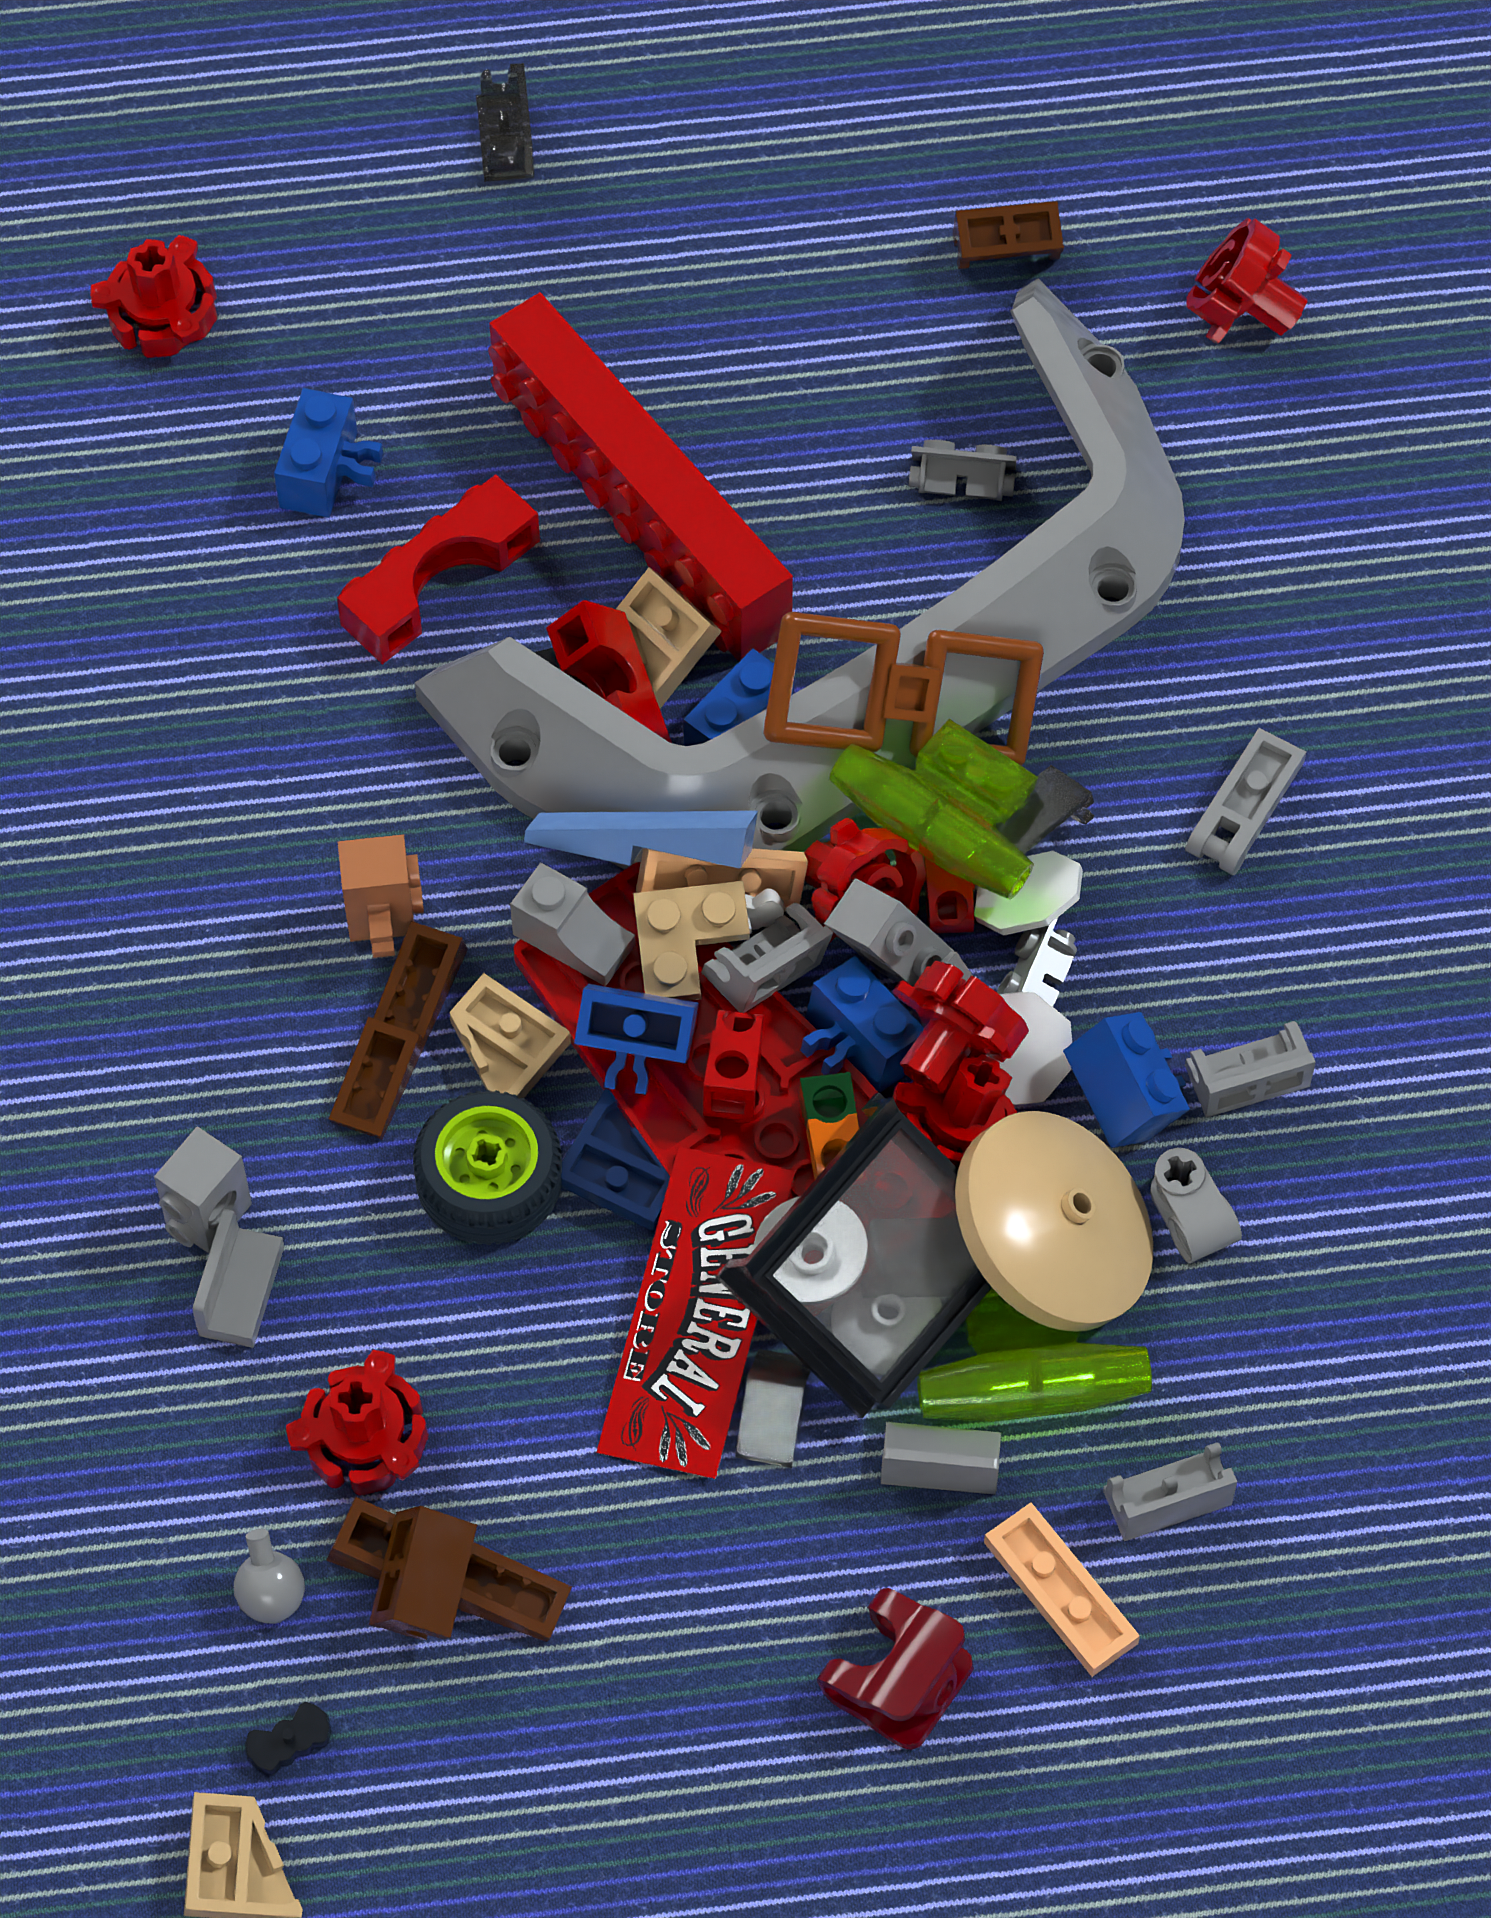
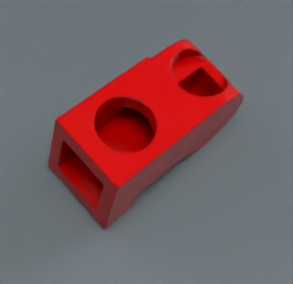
(948, 901)
(733, 1066)

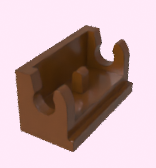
(1007, 232)
(423, 1573)

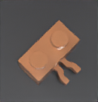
(379, 890)

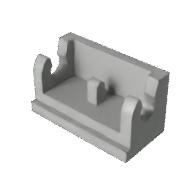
(769, 959)
(1251, 1071)
(1170, 1493)

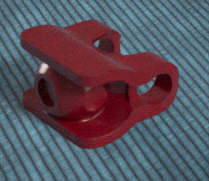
(914, 1683)

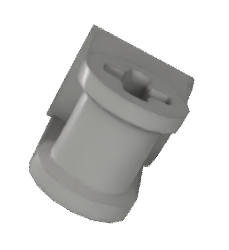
(1195, 1213)

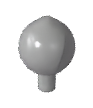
(268, 1582)

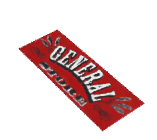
(687, 1327)

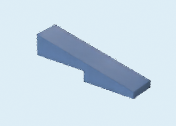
(620, 836)

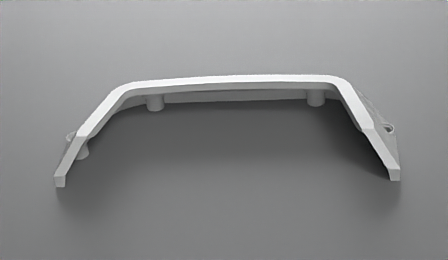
(1049, 589)

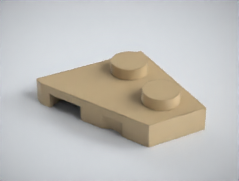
(667, 632)
(506, 1037)

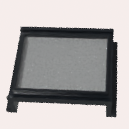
(866, 1264)

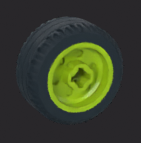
(488, 1167)

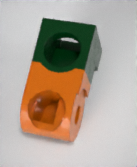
(828, 1116)

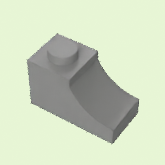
(568, 925)

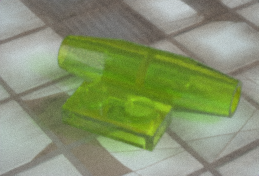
(946, 804)
(1029, 1371)

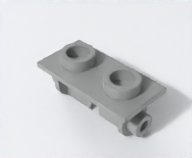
(943, 465)
(1040, 956)

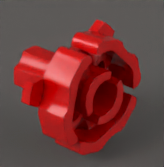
(1246, 279)
(156, 290)
(862, 856)
(960, 1023)
(964, 1109)
(362, 1437)

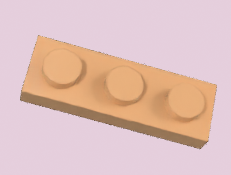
(761, 870)
(1061, 1589)

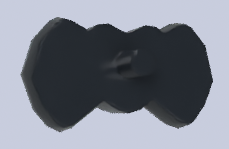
(288, 1739)

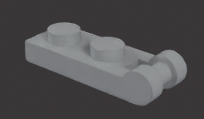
(1246, 800)

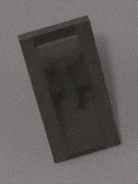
(773, 1408)

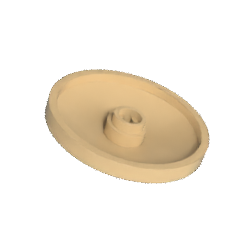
(1054, 1221)

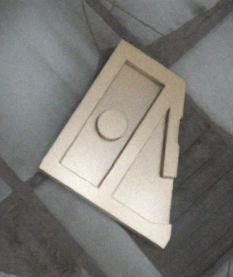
(234, 1863)

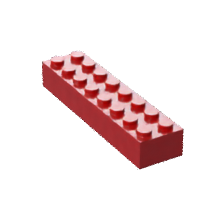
(638, 476)

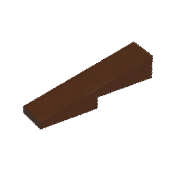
(398, 1030)
(493, 1584)

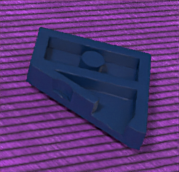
(615, 1166)

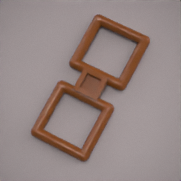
(896, 688)

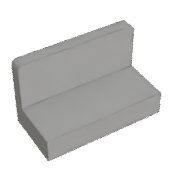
(236, 1282)
(941, 1458)

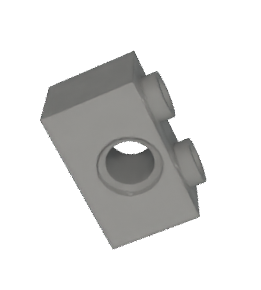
(885, 933)
(197, 1187)

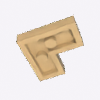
(677, 921)

